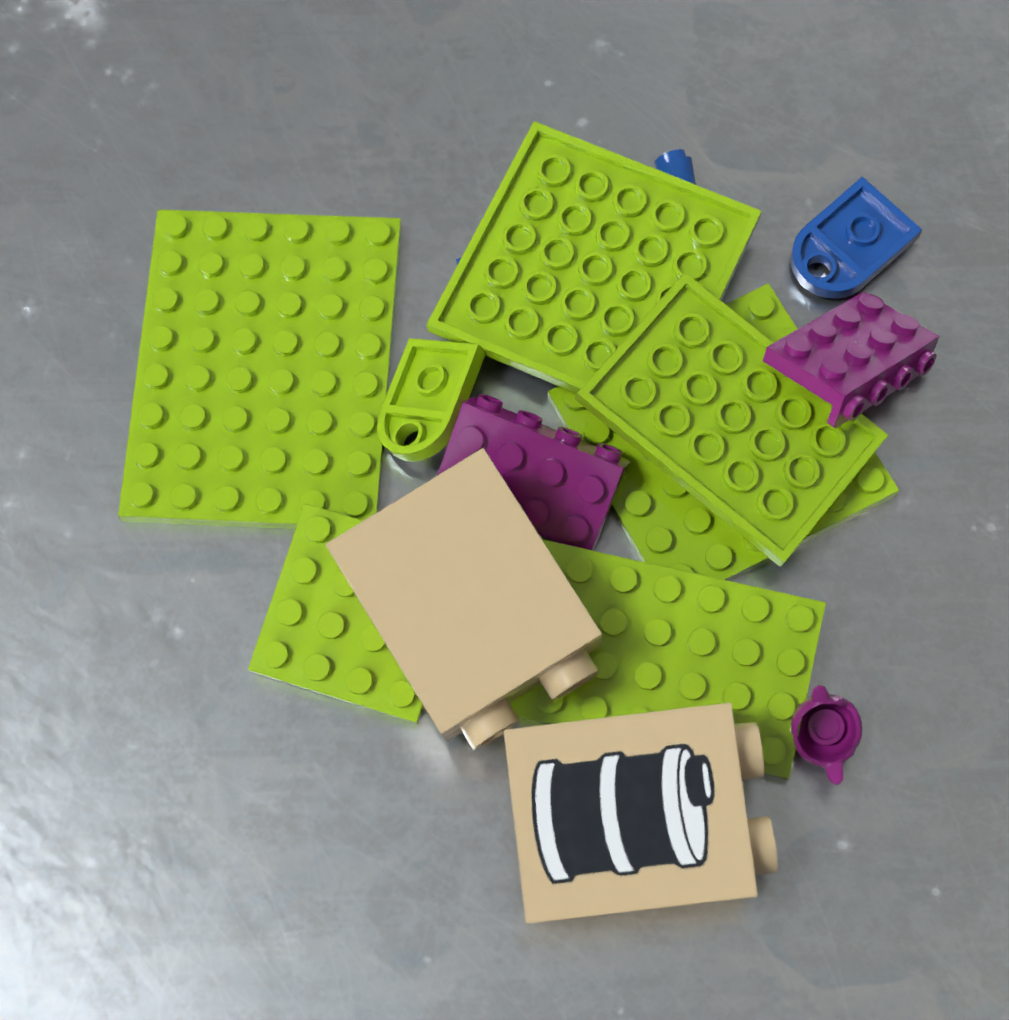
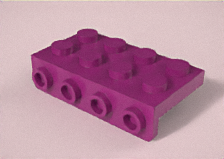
(855, 355)
(551, 472)

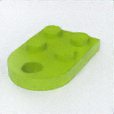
(427, 396)

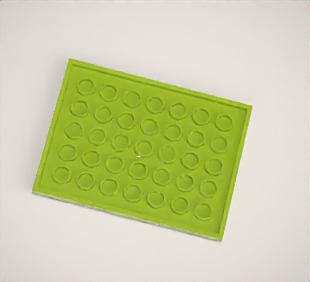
(261, 369)

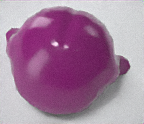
(827, 731)

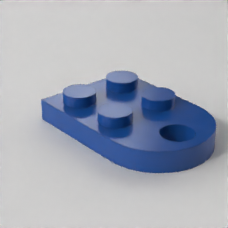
(854, 240)

